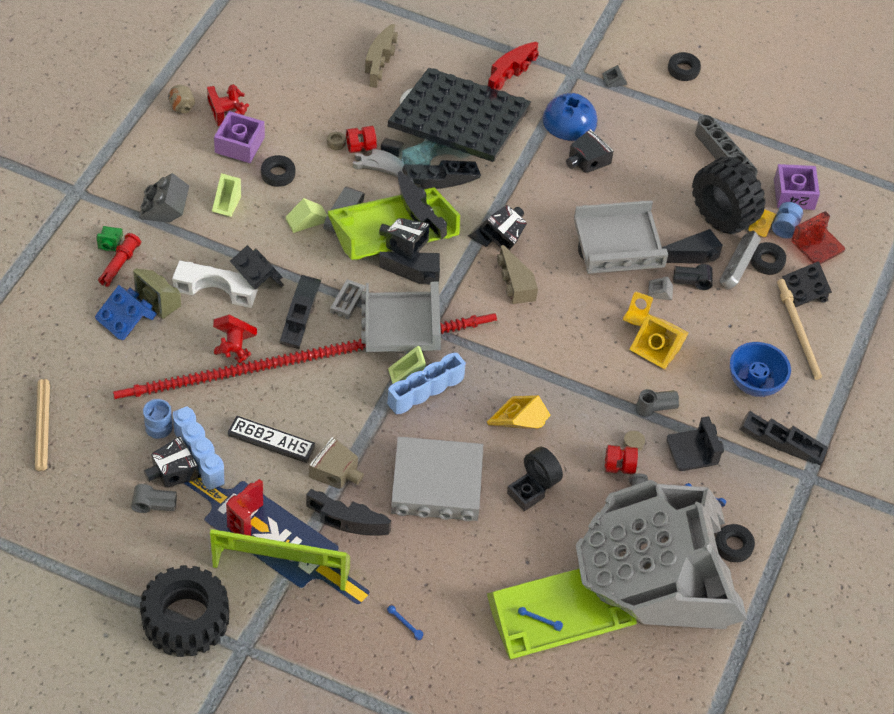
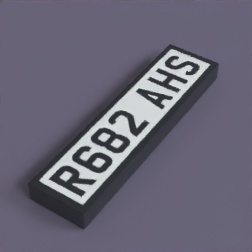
(271, 439)

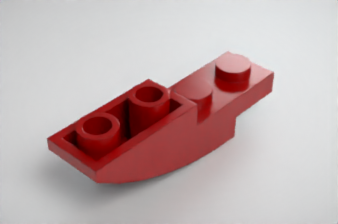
(512, 64)

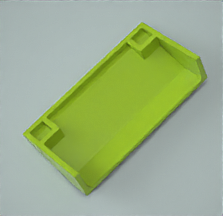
(360, 223)
(226, 540)
(556, 599)

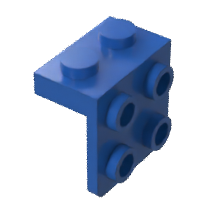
(123, 311)

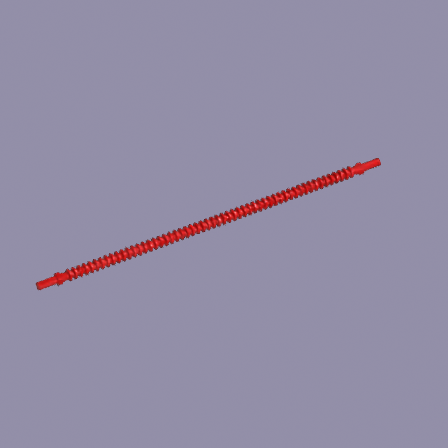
(138, 390)

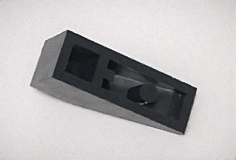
(695, 249)
(421, 269)

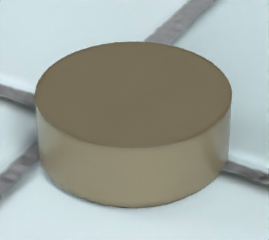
(336, 140)
(634, 439)

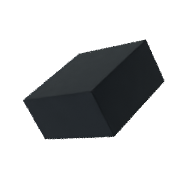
(526, 491)

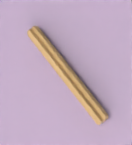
(42, 425)

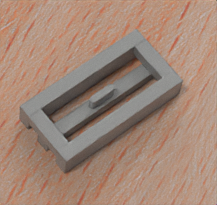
(342, 311)

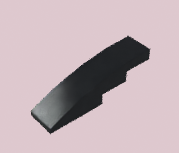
(789, 441)

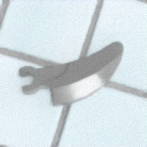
(380, 161)

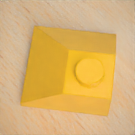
(658, 341)
(521, 413)

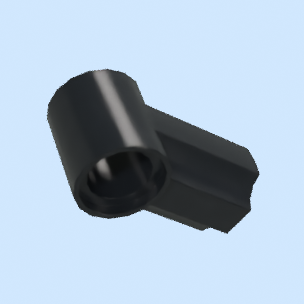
(700, 276)

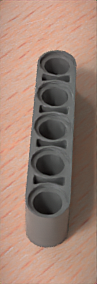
(719, 142)

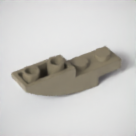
(379, 53)

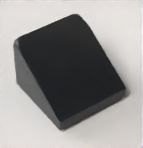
(392, 146)
(479, 236)

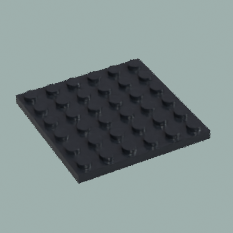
(459, 114)

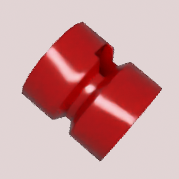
(367, 136)
(628, 459)

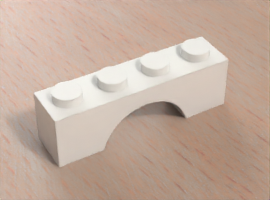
(194, 277)

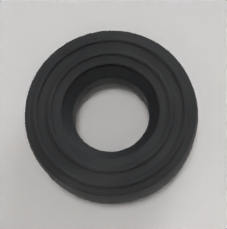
(686, 58)
(278, 161)
(765, 267)
(740, 532)

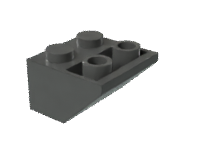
(164, 199)

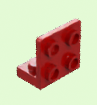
(242, 506)

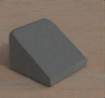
(614, 77)

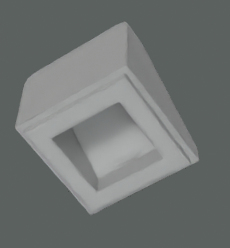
(661, 288)

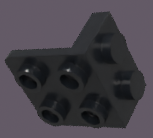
(255, 267)
(696, 447)

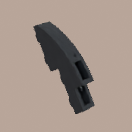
(444, 175)
(417, 207)
(300, 311)
(351, 519)

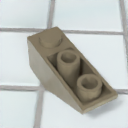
(519, 279)

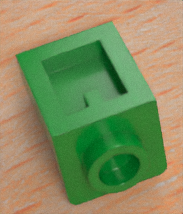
(109, 238)

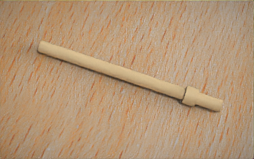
(787, 298)

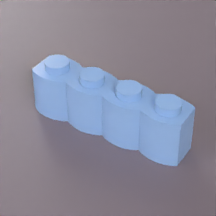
(426, 383)
(201, 448)

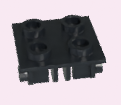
(808, 284)

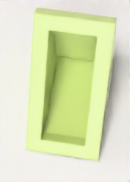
(227, 195)
(306, 215)
(407, 365)

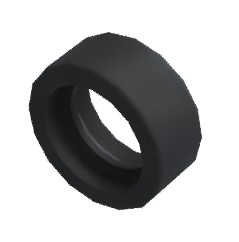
(543, 467)

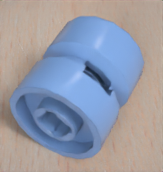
(787, 219)
(158, 418)

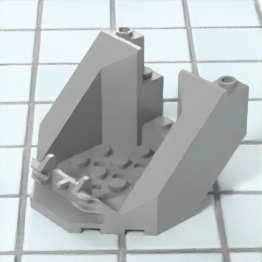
(686, 575)

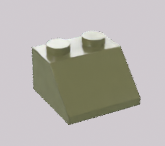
(157, 292)

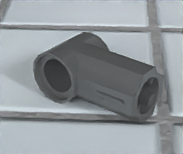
(656, 401)
(147, 498)

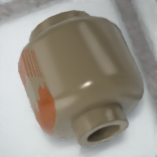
(181, 99)

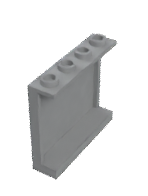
(619, 237)
(401, 320)
(437, 479)

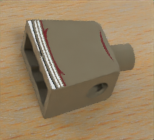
(335, 465)

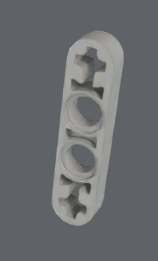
(740, 260)

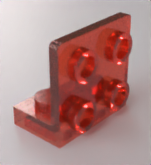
(815, 240)

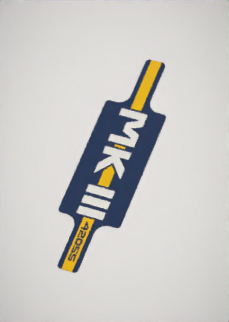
(278, 524)

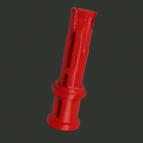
(123, 253)

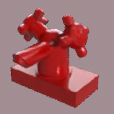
(222, 104)
(236, 332)

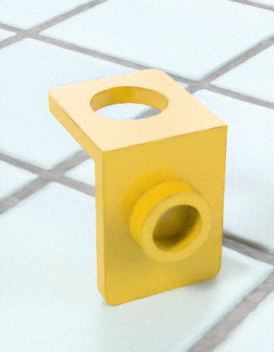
(763, 225)
(635, 315)

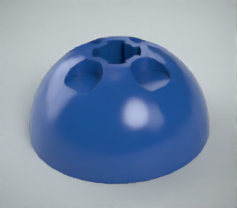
(569, 116)
(759, 369)

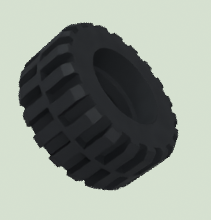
(728, 195)
(188, 636)

